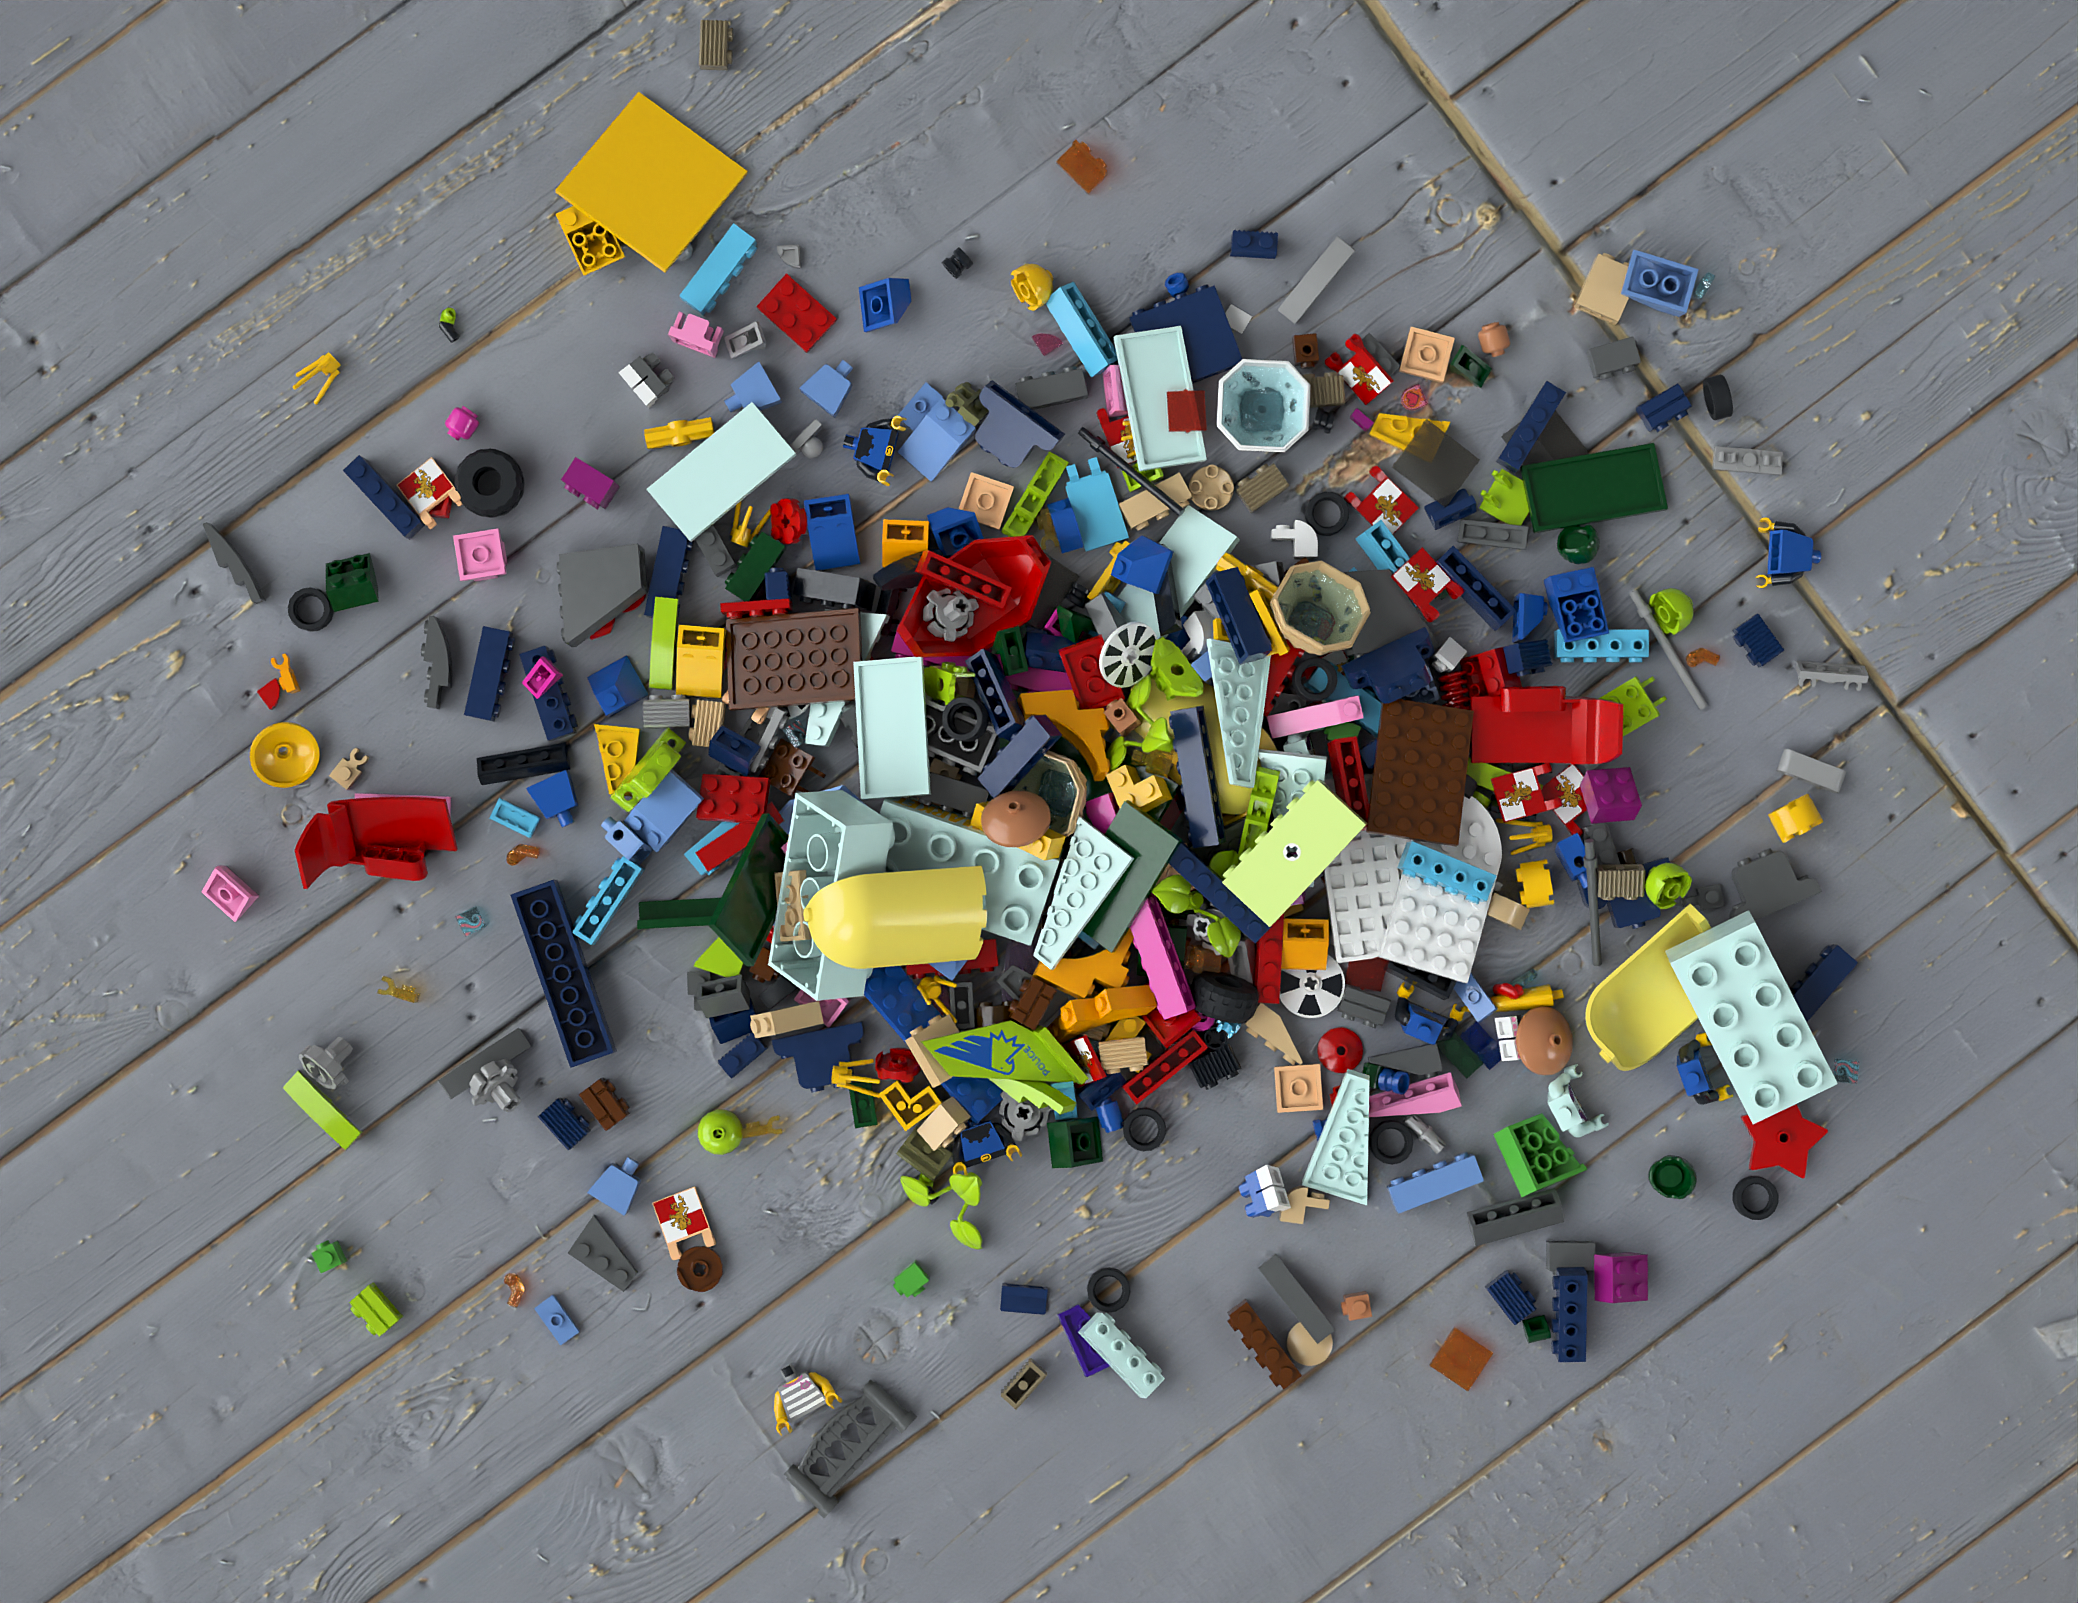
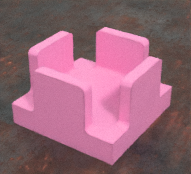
(695, 334)
(480, 555)

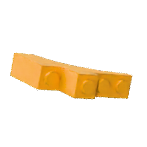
(1080, 727)
(1077, 975)
(1106, 1007)

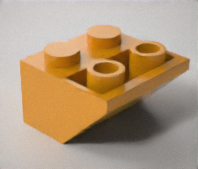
(903, 539)
(1305, 944)

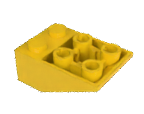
(589, 241)
(700, 661)

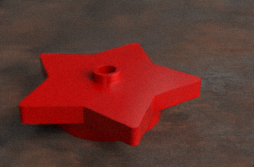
(1791, 1153)

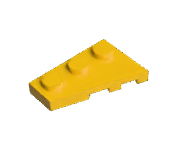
(1400, 430)
(618, 753)

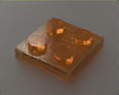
(1461, 1359)

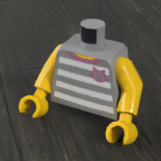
(801, 1395)

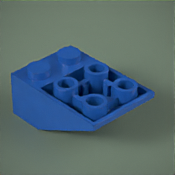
(832, 532)
(1577, 604)

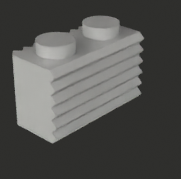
(667, 712)

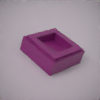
(1361, 420)

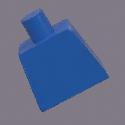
(555, 797)
(1570, 852)

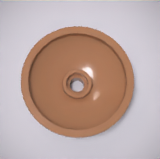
(1016, 818)
(1544, 1040)

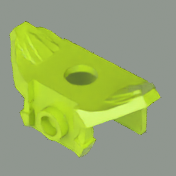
(1164, 657)
(948, 673)

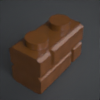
(1032, 1002)
(604, 1103)

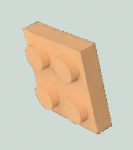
(1426, 354)
(986, 499)
(1298, 1088)

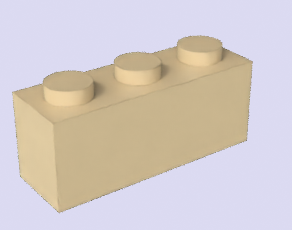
(1145, 507)

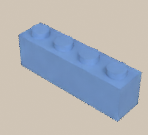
(1434, 1183)

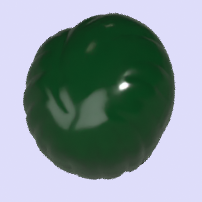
(1578, 544)
(1673, 1177)

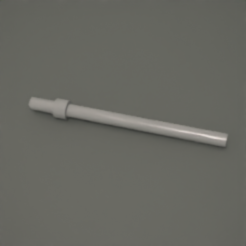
(1644, 611)

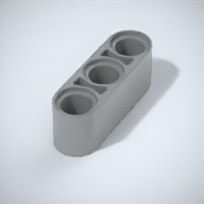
(1811, 771)

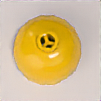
(1032, 285)

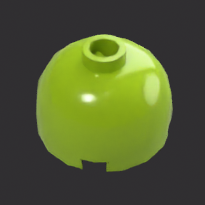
(1672, 610)
(1666, 884)
(728, 1124)

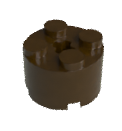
(989, 1014)

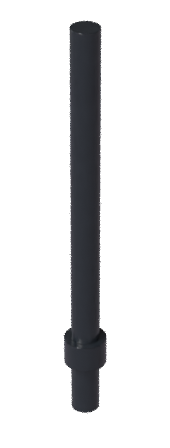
(1098, 445)

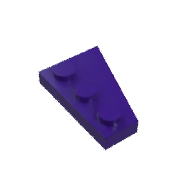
(1072, 1321)

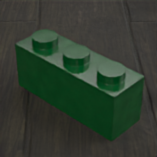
(750, 575)

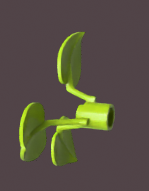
(1156, 738)
(1176, 897)
(966, 1187)

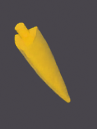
(1531, 998)

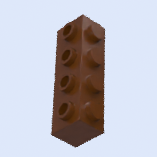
(1265, 1345)

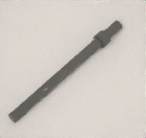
(1590, 863)

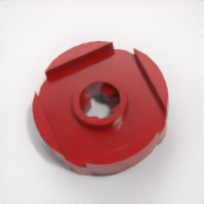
(781, 529)
(897, 1065)

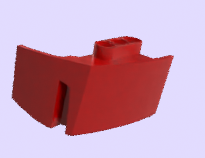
(1545, 727)
(375, 832)

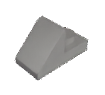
(745, 340)

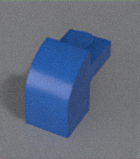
(1065, 525)

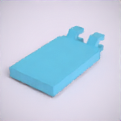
(1095, 507)

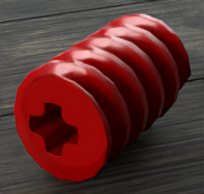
(1454, 690)

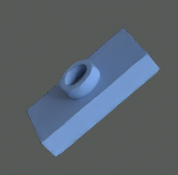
(920, 406)
(1475, 998)
(557, 1319)

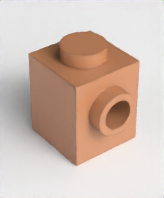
(1122, 717)
(1356, 1306)

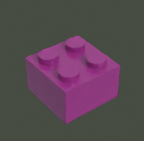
(589, 482)
(1610, 795)
(1621, 1277)

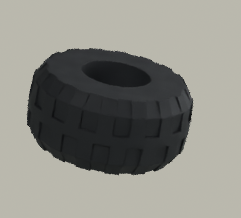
(475, 466)
(1224, 996)

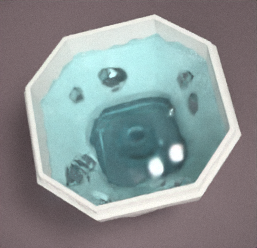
(1265, 384)

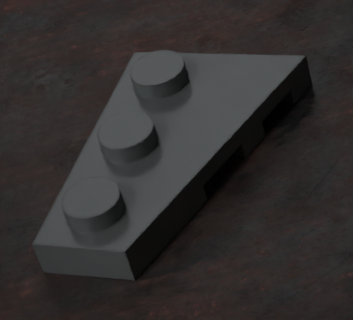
(1011, 982)
(602, 1255)

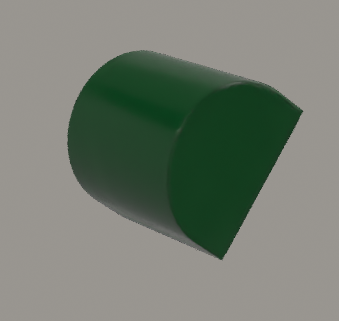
(1373, 1071)
(1536, 1329)

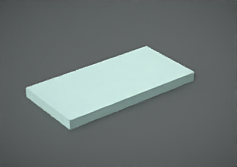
(1150, 367)
(721, 472)
(1197, 549)
(892, 728)

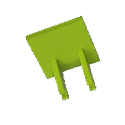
(1506, 499)
(1637, 705)

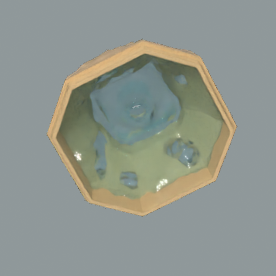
(1319, 608)
(1061, 786)

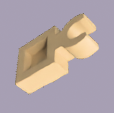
(347, 771)

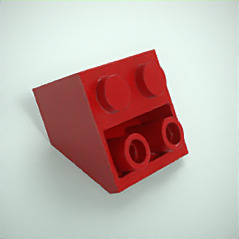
(1488, 673)

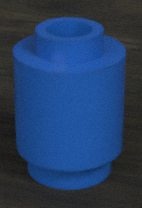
(1109, 1115)

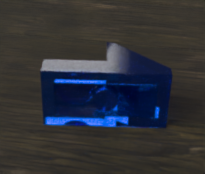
(1482, 1045)

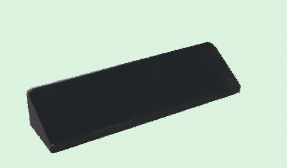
(1167, 605)
(523, 764)

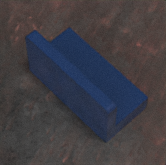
(1458, 508)
(733, 750)
(733, 1024)
(1098, 1091)
(1023, 1298)

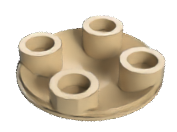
(1211, 488)
(1305, 1349)

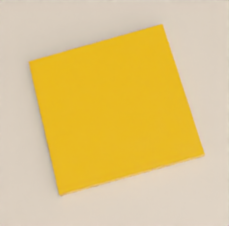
(651, 182)

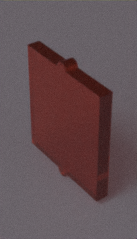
(1186, 411)
(1366, 973)

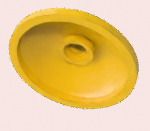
(286, 767)

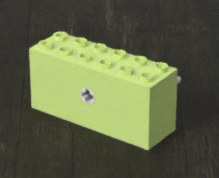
(1271, 878)

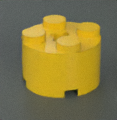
(1795, 818)
(1535, 883)

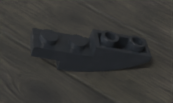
(902, 572)

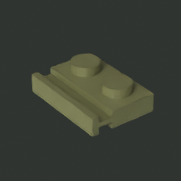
(922, 1156)

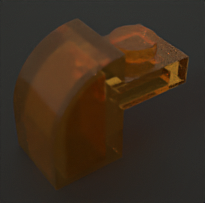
(1201, 959)

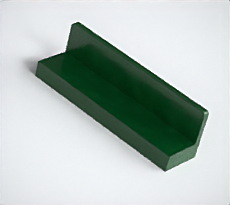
(676, 913)

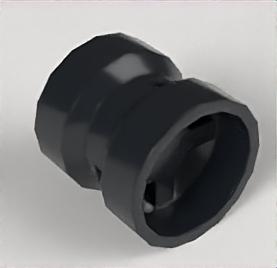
(953, 266)
(1217, 1039)

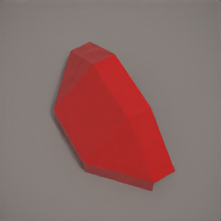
(1010, 560)

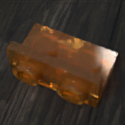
(1083, 166)

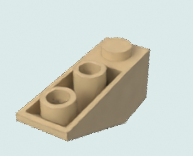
(1271, 1028)

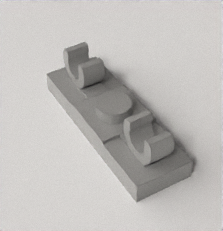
(1747, 460)
(1831, 673)

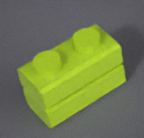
(375, 1310)

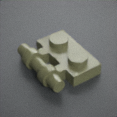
(968, 402)

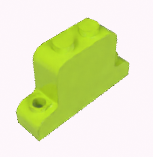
(649, 770)

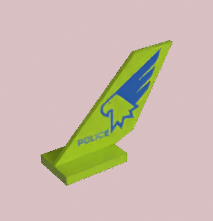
(1005, 1053)

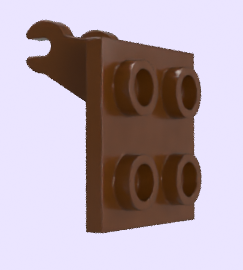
(788, 767)

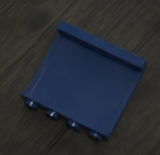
(1204, 327)

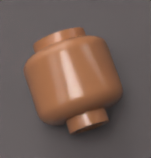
(1494, 339)

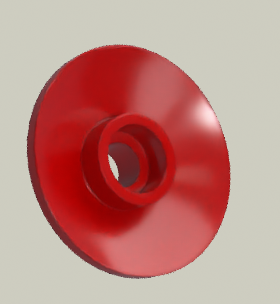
(1328, 1047)

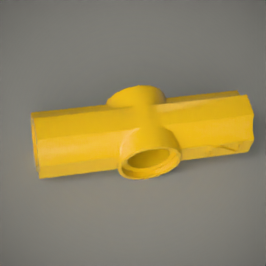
(679, 433)
(1252, 576)

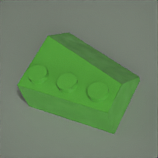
(1536, 1155)

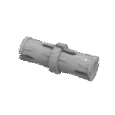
(1424, 1133)

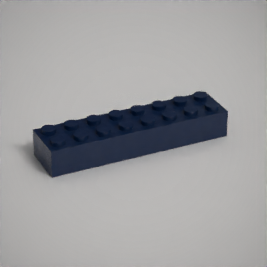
(563, 973)

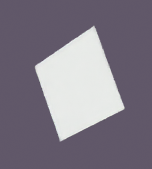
(1237, 318)

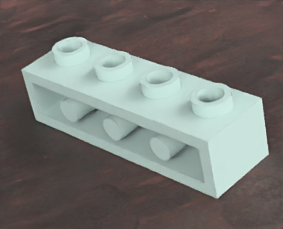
(1121, 1354)

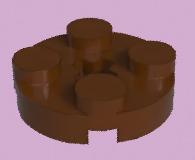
(696, 1281)

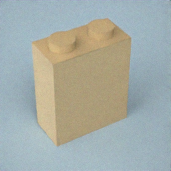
(1603, 288)
(786, 1019)
(937, 1028)

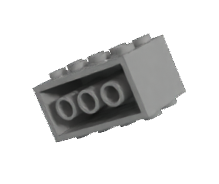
(969, 754)

